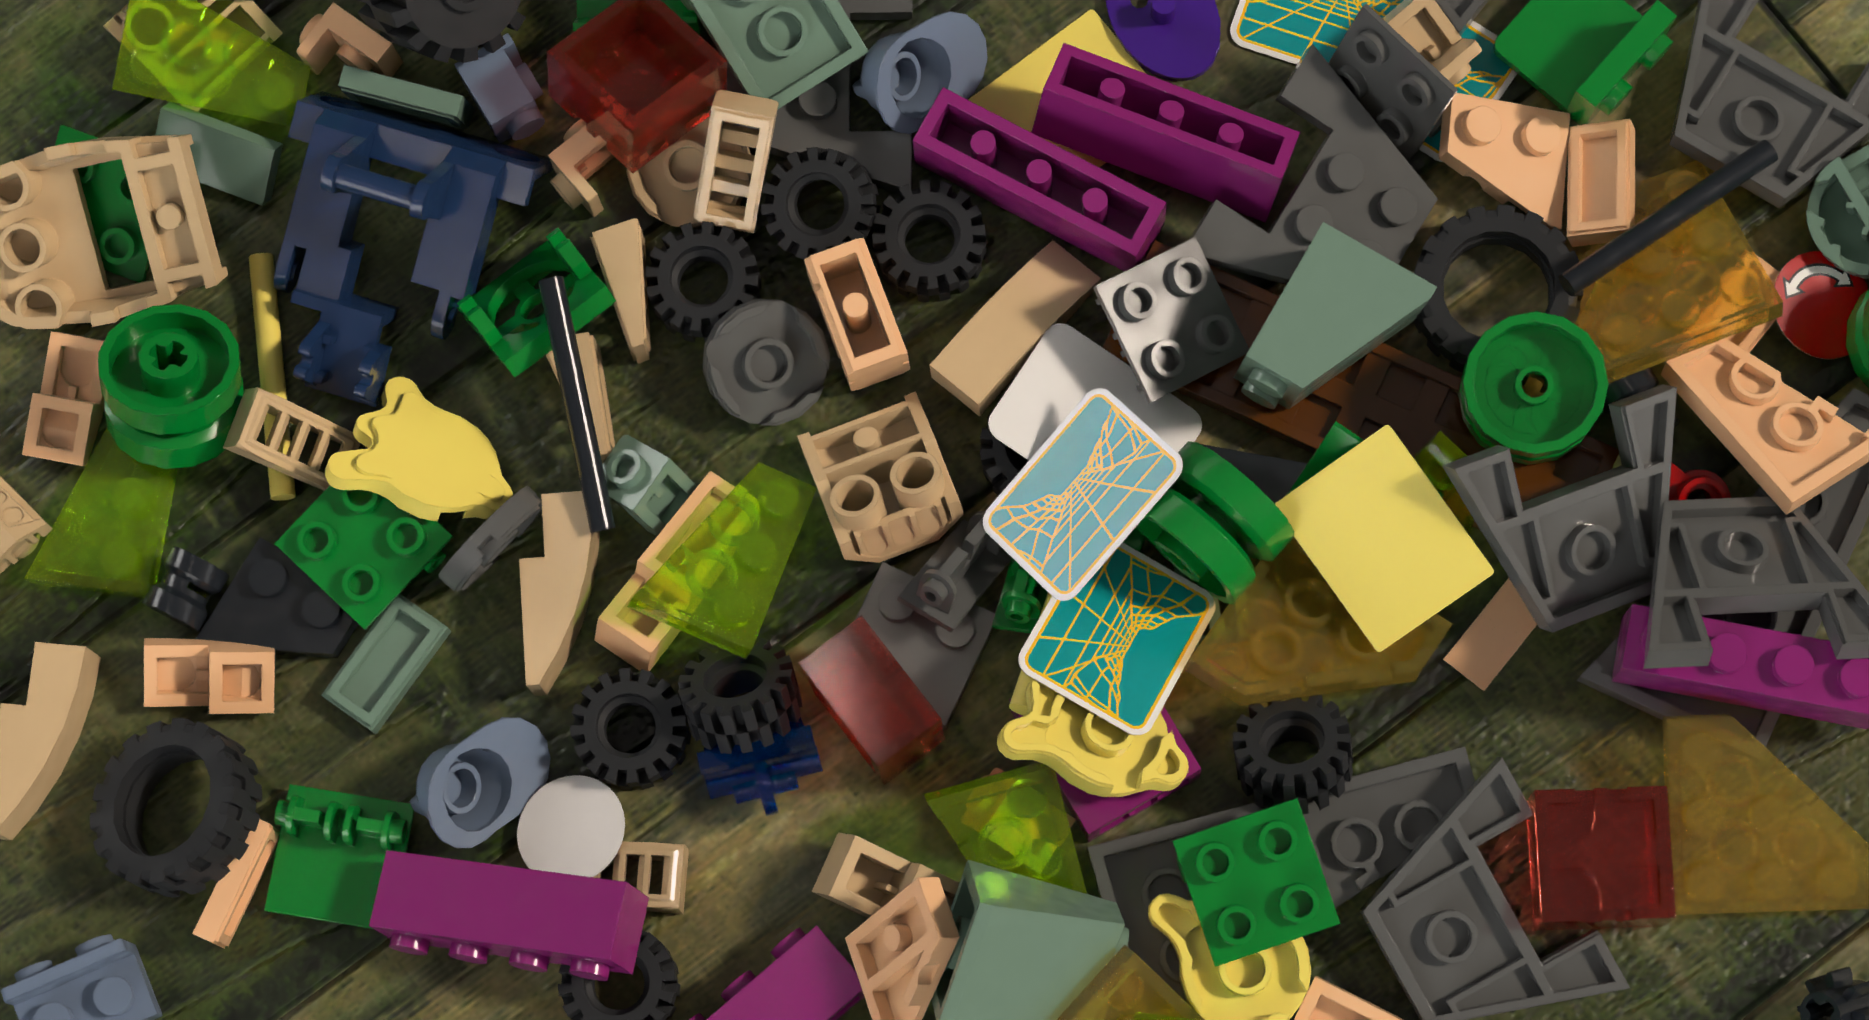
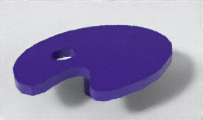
(1168, 36)

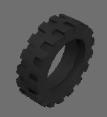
(1489, 228)
(134, 777)

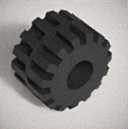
(443, 26)

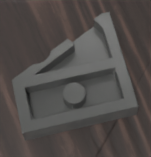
(930, 655)

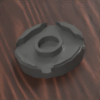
(766, 362)
(491, 539)

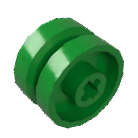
(1542, 349)
(170, 385)
(1215, 524)

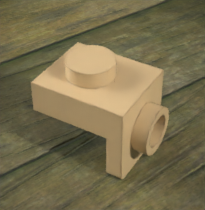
(1434, 37)
(576, 162)

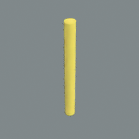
(270, 358)

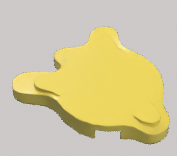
(421, 458)
(1090, 749)
(1249, 988)

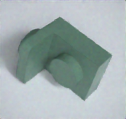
(645, 483)

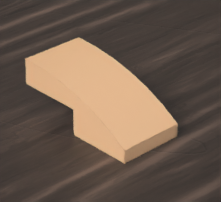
(70, 403)
(209, 673)

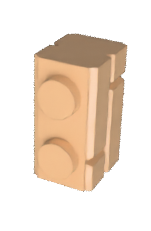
(857, 314)

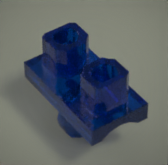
(763, 771)

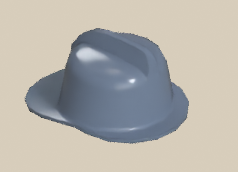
(911, 67)
(481, 781)

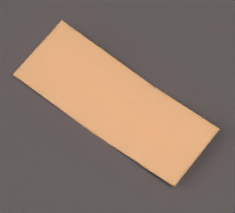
(1492, 637)

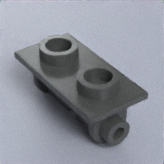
(956, 574)

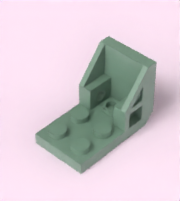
(780, 44)

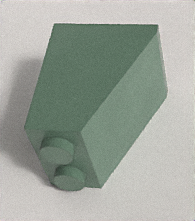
(1328, 318)
(1023, 947)

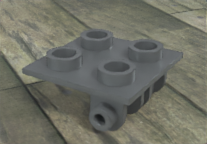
(1392, 81)
(1171, 320)

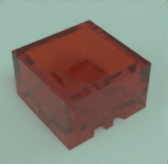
(636, 78)
(872, 700)
(1600, 858)

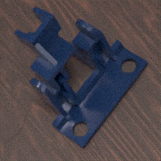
(455, 197)

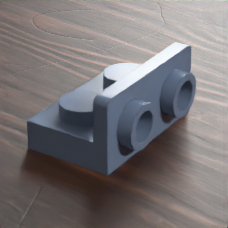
(98, 984)

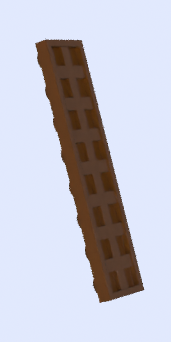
(1369, 394)

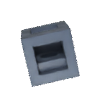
(504, 91)

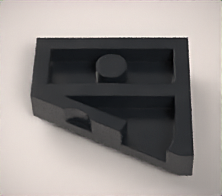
(279, 609)

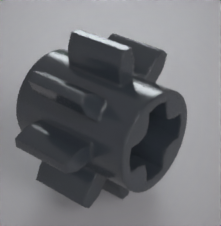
(1835, 997)

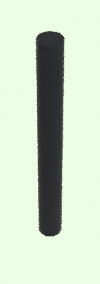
(1668, 217)
(576, 404)

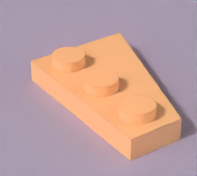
(1770, 428)

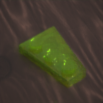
(205, 62)
(109, 527)
(731, 564)
(1013, 824)

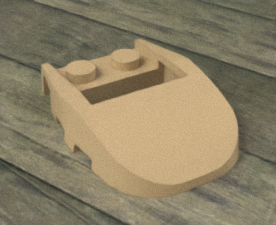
(50, 247)

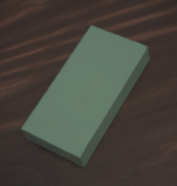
(406, 97)
(225, 154)
(386, 663)

